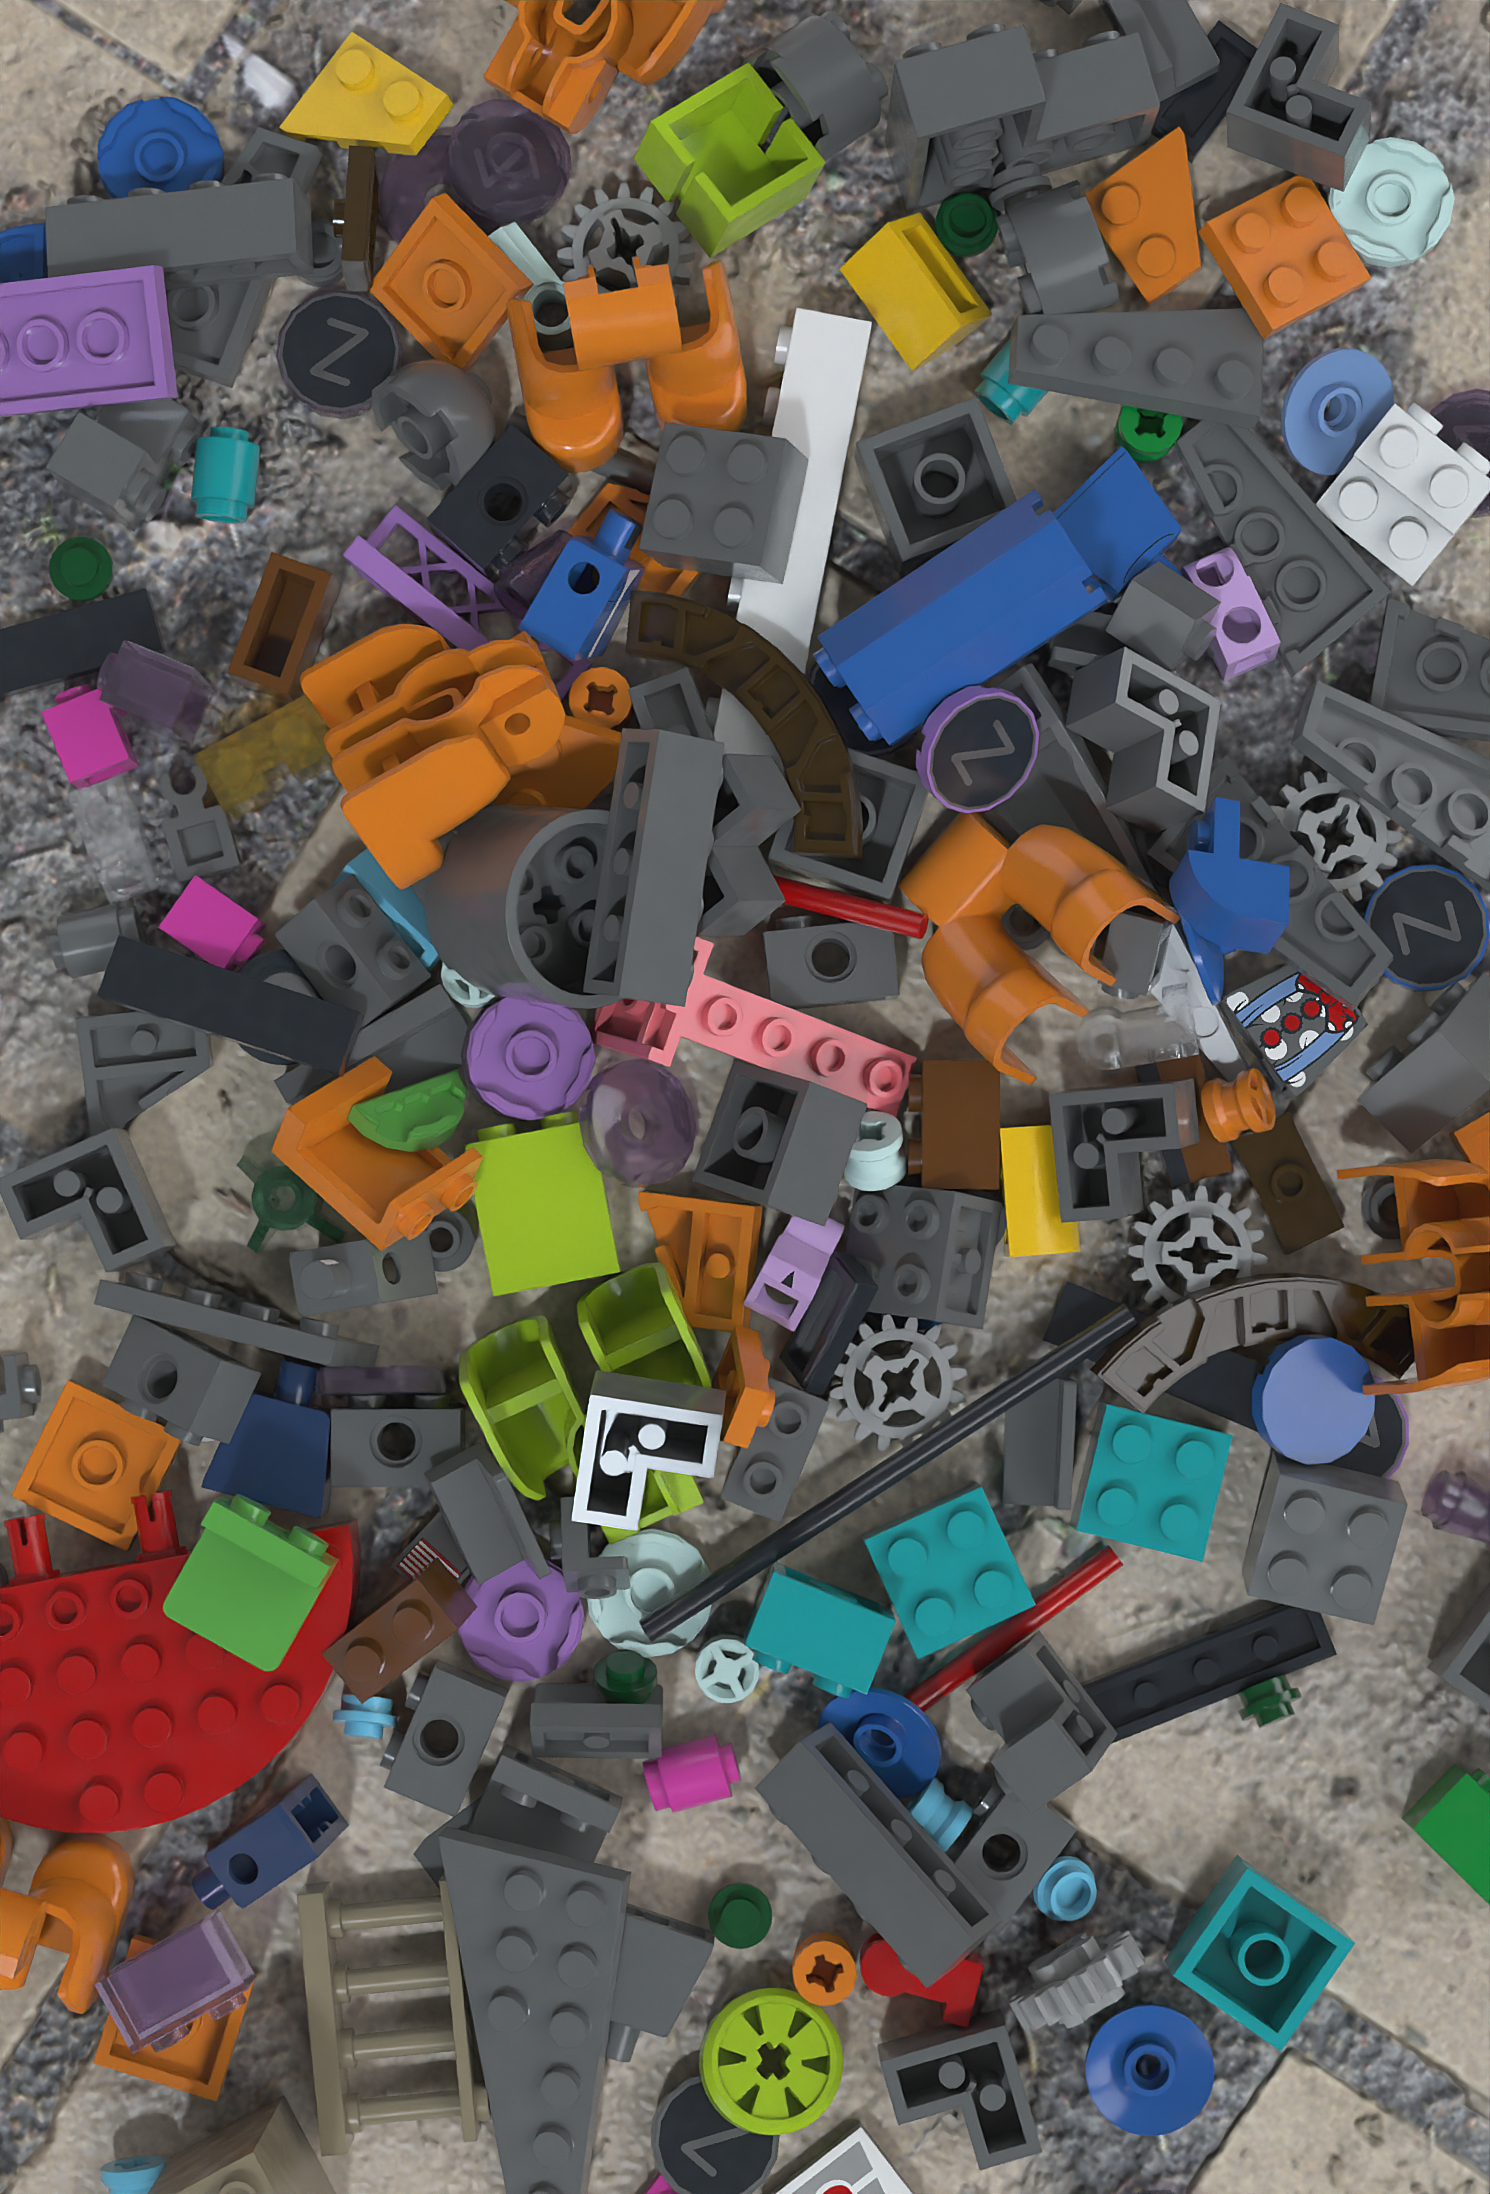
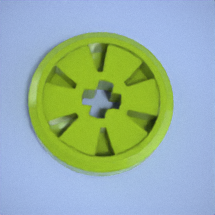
(810, 2065)

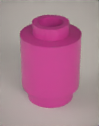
(691, 1774)

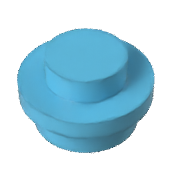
(365, 1719)
(1066, 1889)

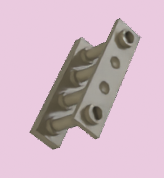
(337, 2048)

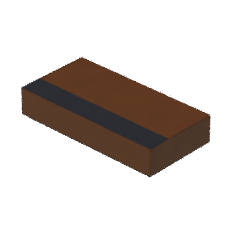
(1199, 1159)

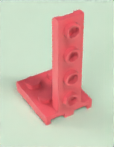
(758, 1034)

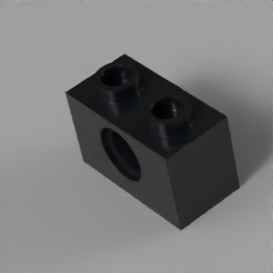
(508, 467)

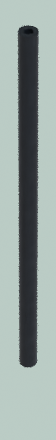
(888, 1472)

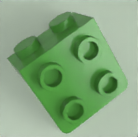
(249, 1582)

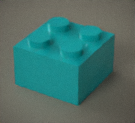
(1150, 1481)
(948, 1570)
(818, 1630)
(1259, 1953)

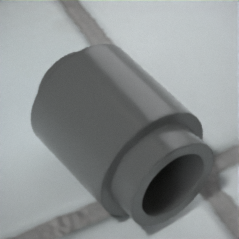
(89, 936)

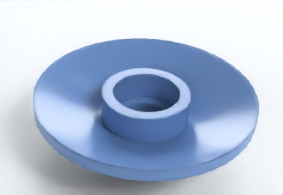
(1359, 400)

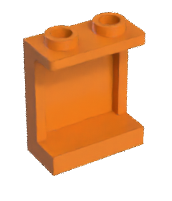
(371, 1186)

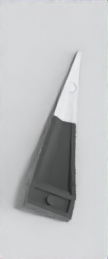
(1071, 794)

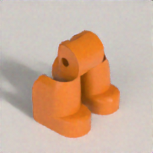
(570, 67)
(574, 391)
(428, 734)
(973, 963)
(1444, 1216)
(71, 1907)

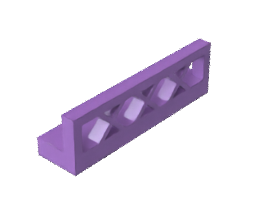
(418, 600)

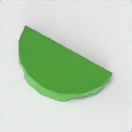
(414, 1115)

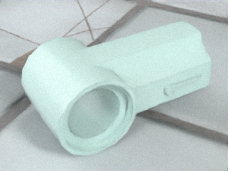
(546, 286)

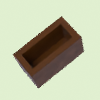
(283, 627)
(957, 1125)
(400, 1630)

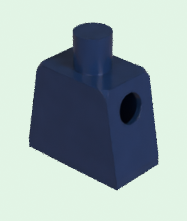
(279, 1447)
(270, 1846)

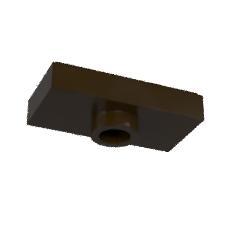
(357, 218)
(1287, 1185)

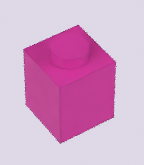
(88, 737)
(214, 926)

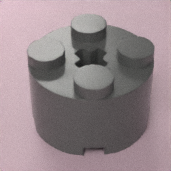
(821, 82)
(1059, 253)

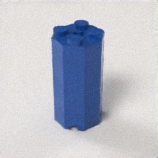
(958, 619)

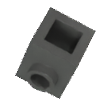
(1164, 617)

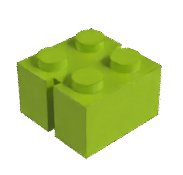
(714, 161)

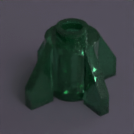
(303, 1213)

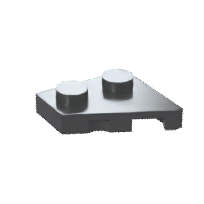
(135, 1063)

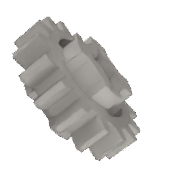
(647, 241)
(1357, 847)
(1195, 1224)
(919, 1398)
(1076, 1980)

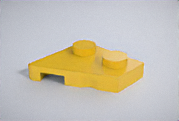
(368, 102)

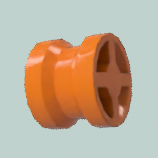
(605, 709)
(1238, 1105)
(820, 1956)

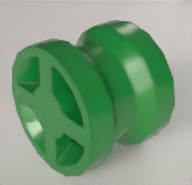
(1140, 434)

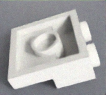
(1406, 492)

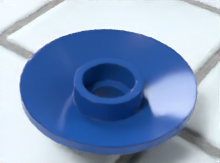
(1208, 961)
(889, 1737)
(1155, 2101)

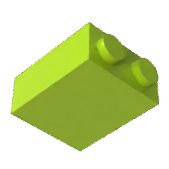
(542, 1207)

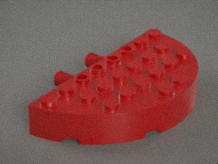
(128, 1714)

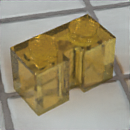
(251, 759)

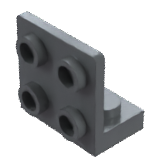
(926, 1252)
(544, 1807)

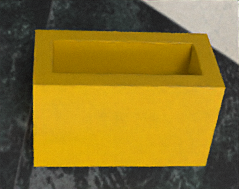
(915, 290)
(1032, 1195)

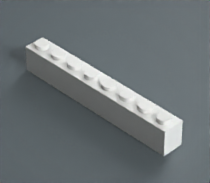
(816, 414)

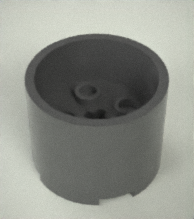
(521, 902)

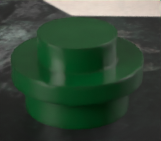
(966, 224)
(81, 569)
(625, 1678)
(1269, 1701)
(740, 1915)

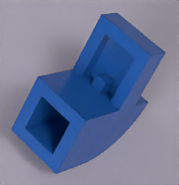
(1225, 896)

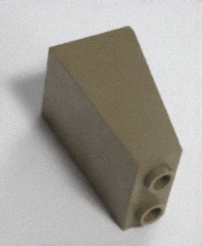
(250, 2156)

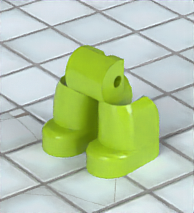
(532, 1408)

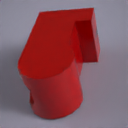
(888, 1977)

